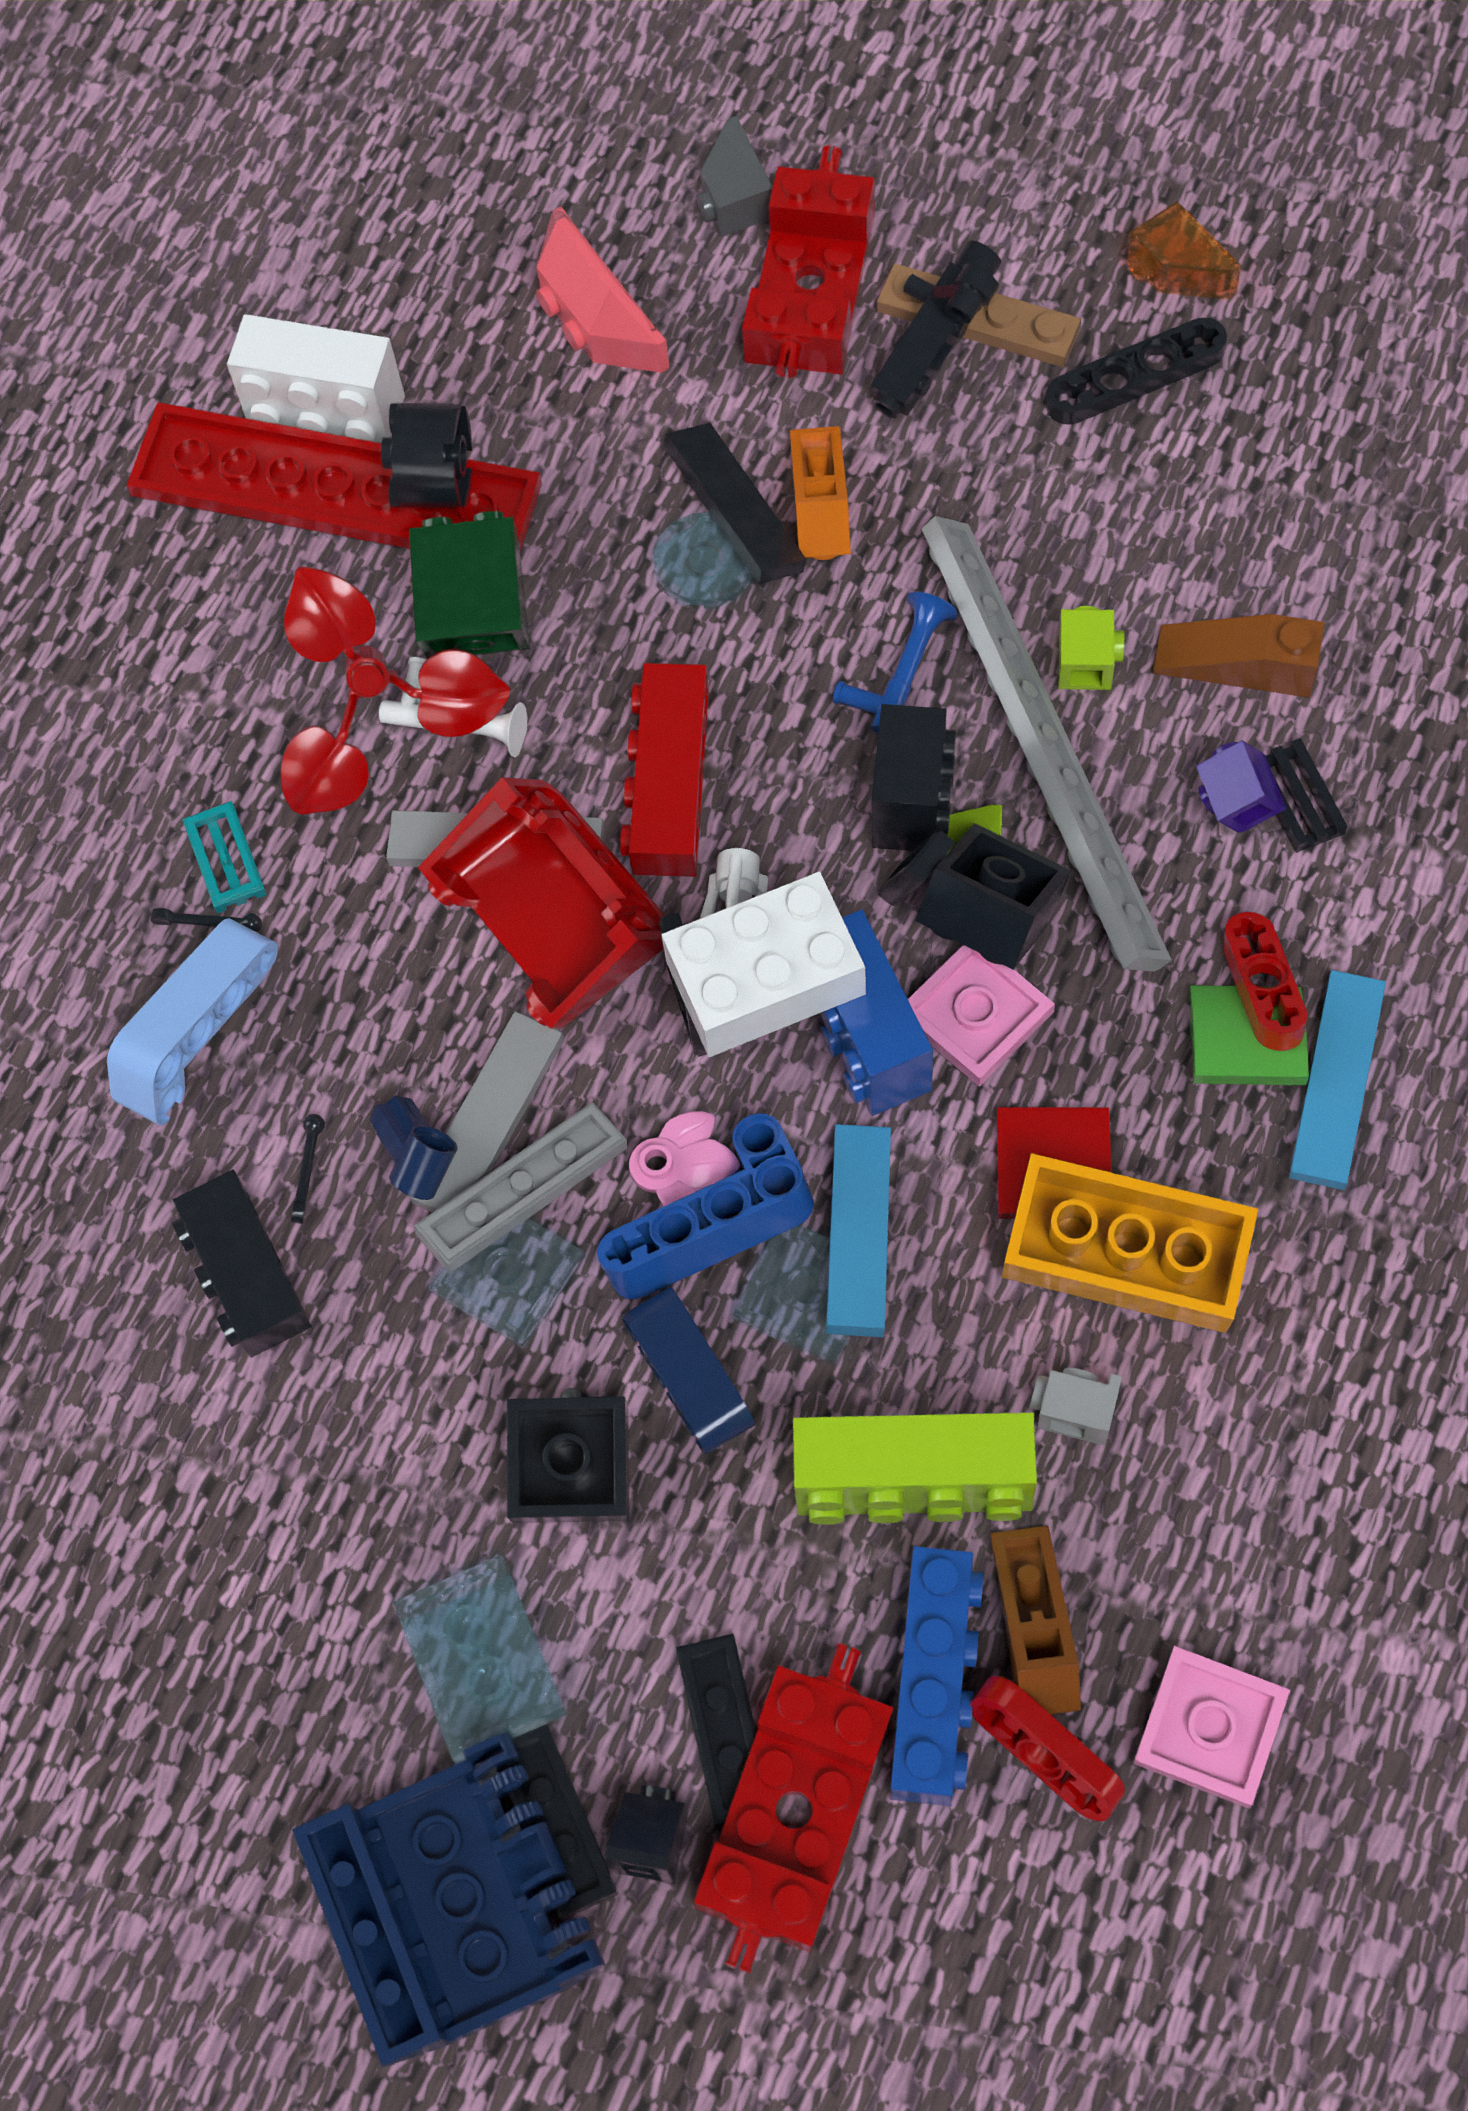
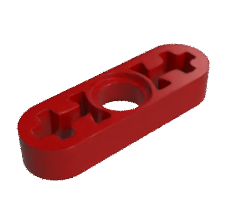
(1257, 1000)
(1047, 1748)

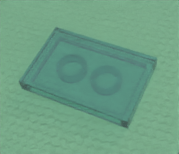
(479, 1657)

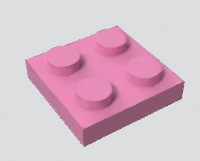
(978, 1012)
(1212, 1727)

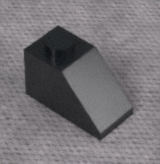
(648, 1835)

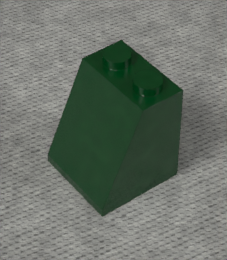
(468, 585)

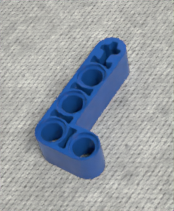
(643, 1252)

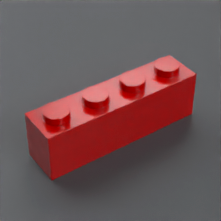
(667, 770)

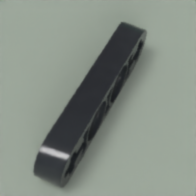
(1132, 366)

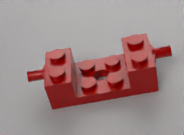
(818, 229)
(813, 1743)

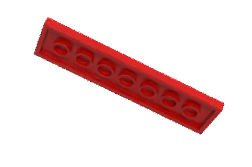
(301, 477)

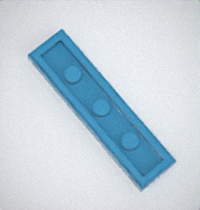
(1337, 1080)
(858, 1231)

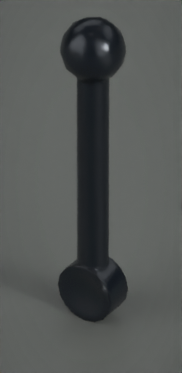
(163, 916)
(313, 1125)

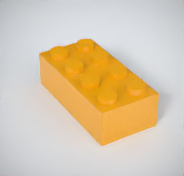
(1130, 1243)

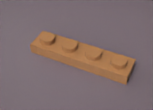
(1001, 324)

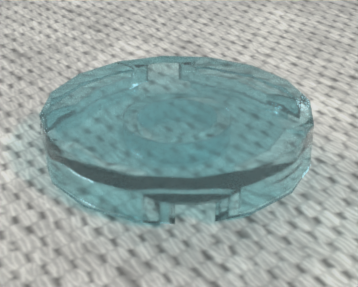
(699, 563)

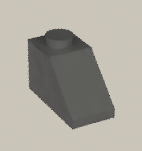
(733, 183)

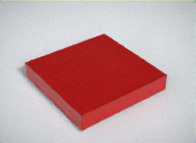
(1059, 1133)

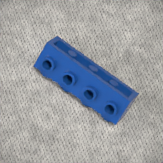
(932, 1676)

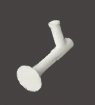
(508, 728)

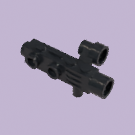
(936, 327)

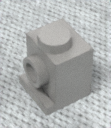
(1076, 1404)

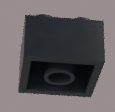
(912, 776)
(992, 896)
(567, 1459)

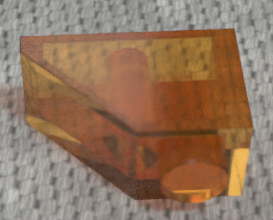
(1181, 256)

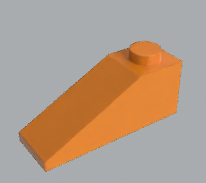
(820, 492)

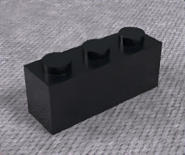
(239, 1265)

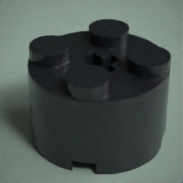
(428, 455)

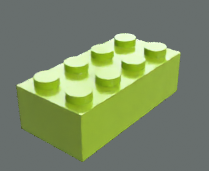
(914, 1466)

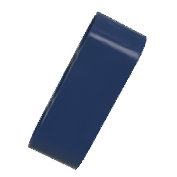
(688, 1370)

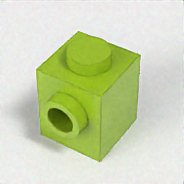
(1088, 648)

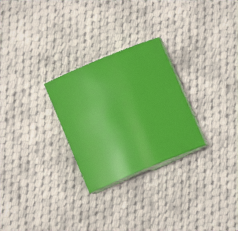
(1227, 1048)

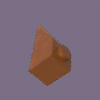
(1244, 652)
(1036, 1618)

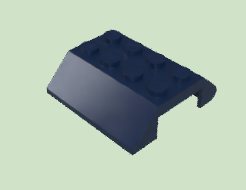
(446, 1904)

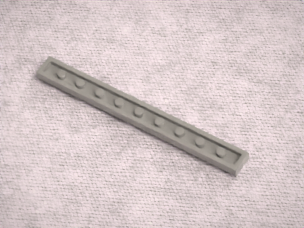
(1046, 746)

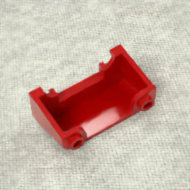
(547, 896)

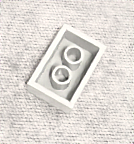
(315, 377)
(764, 964)

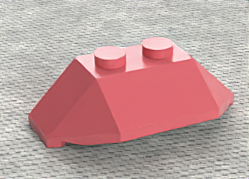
(593, 302)

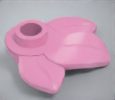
(690, 1155)

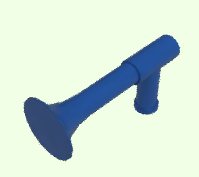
(928, 614)

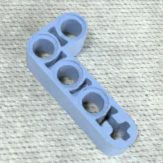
(182, 1016)

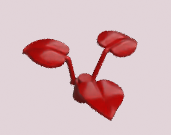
(331, 617)

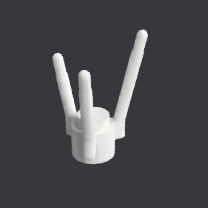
(734, 880)

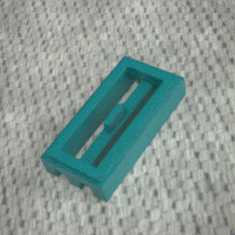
(238, 892)

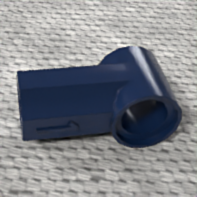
(418, 1150)

